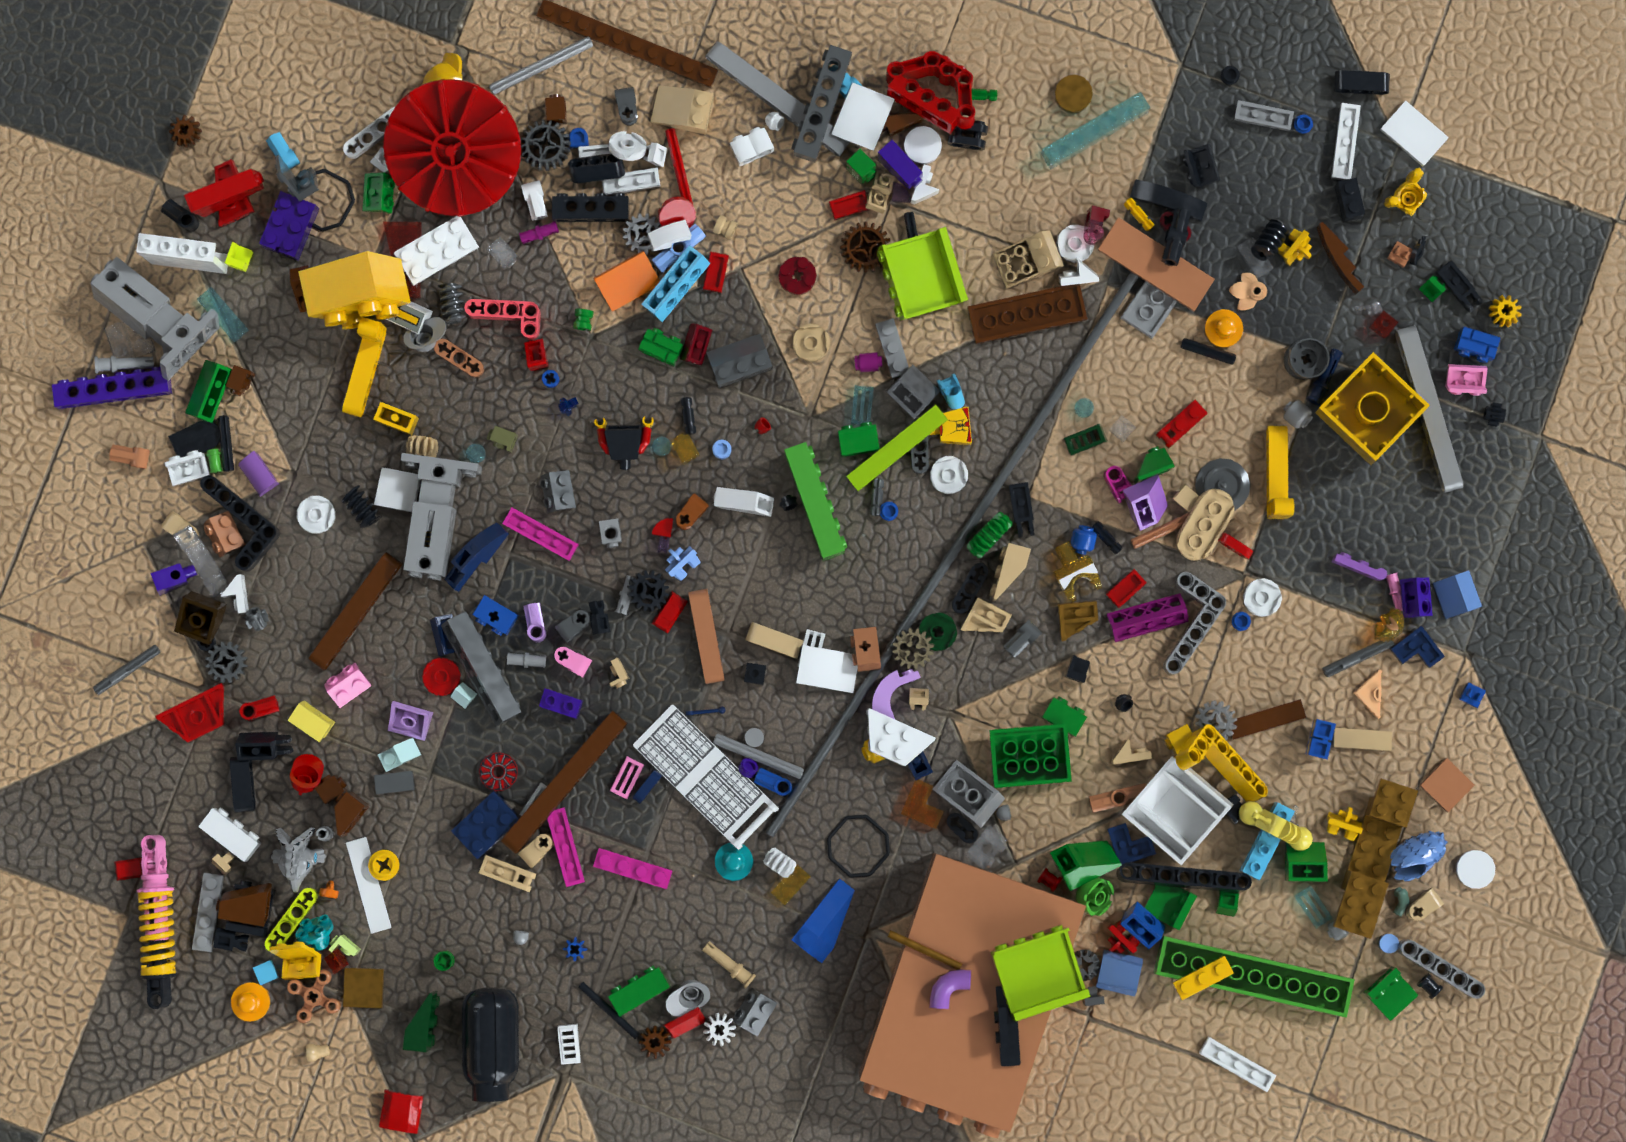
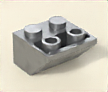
(913, 391)

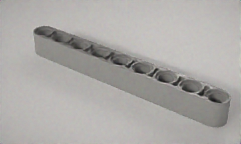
(769, 92)
(1432, 418)

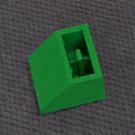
(858, 440)
(1306, 864)

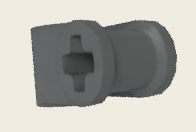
(626, 103)
(571, 627)

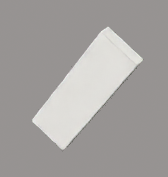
(632, 182)

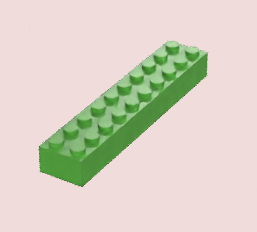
(1259, 976)

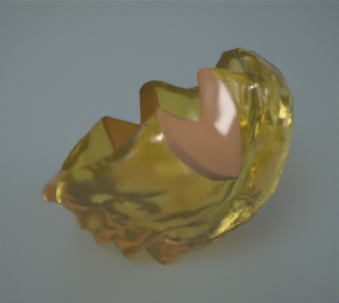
(1390, 627)

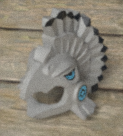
(295, 857)

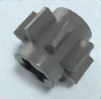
(256, 618)

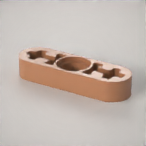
(473, 361)

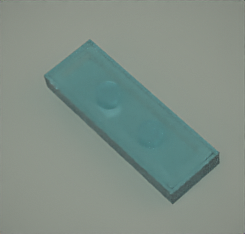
(227, 318)

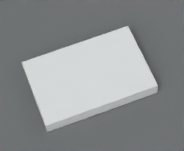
(1414, 133)

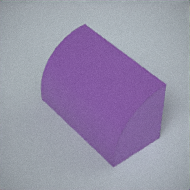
(258, 473)

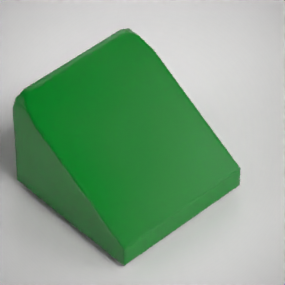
(1227, 903)

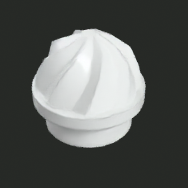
(774, 121)

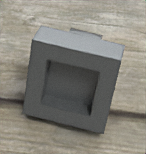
(1094, 999)

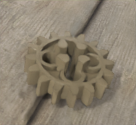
(904, 653)

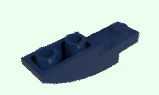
(477, 550)

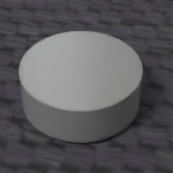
(754, 737)

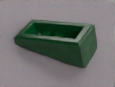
(1100, 431)

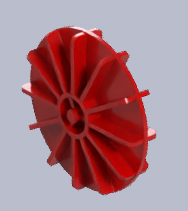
(452, 147)

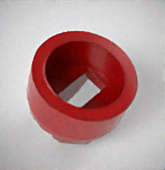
(762, 425)

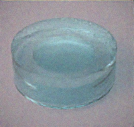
(1084, 408)
(661, 446)
(476, 453)

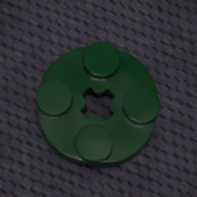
(948, 628)

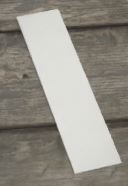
(368, 886)

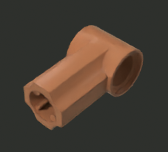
(134, 456)

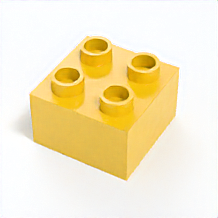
(355, 289)
(1372, 408)

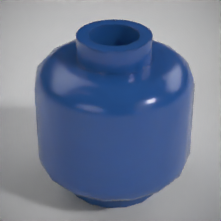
(1083, 539)

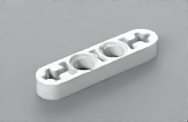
(371, 129)

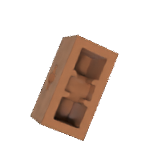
(869, 659)

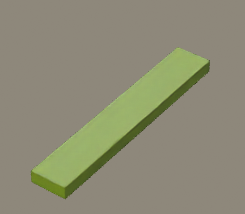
(897, 448)

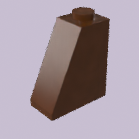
(246, 905)

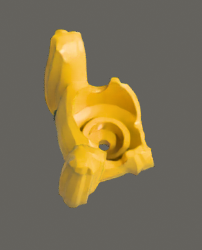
(1410, 190)

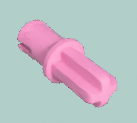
(1395, 590)

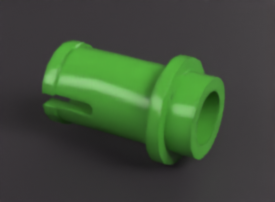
(214, 460)

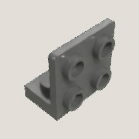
(300, 186)

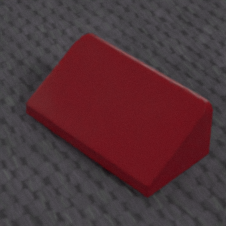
(696, 344)

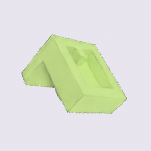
(348, 946)

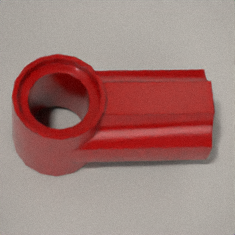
(261, 708)

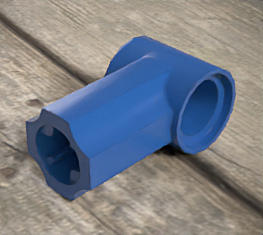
(771, 781)

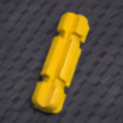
(1139, 214)

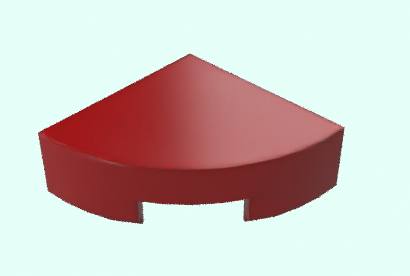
(663, 528)

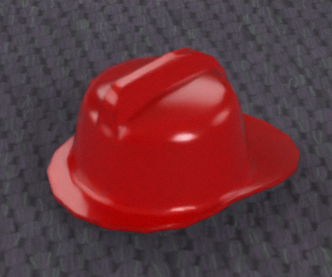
(306, 773)

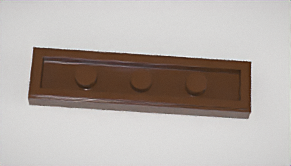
(1268, 719)

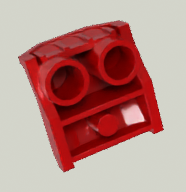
(401, 1112)

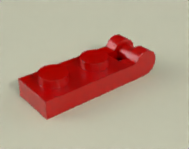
(1182, 423)

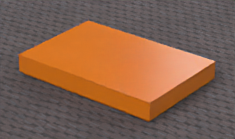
(627, 281)

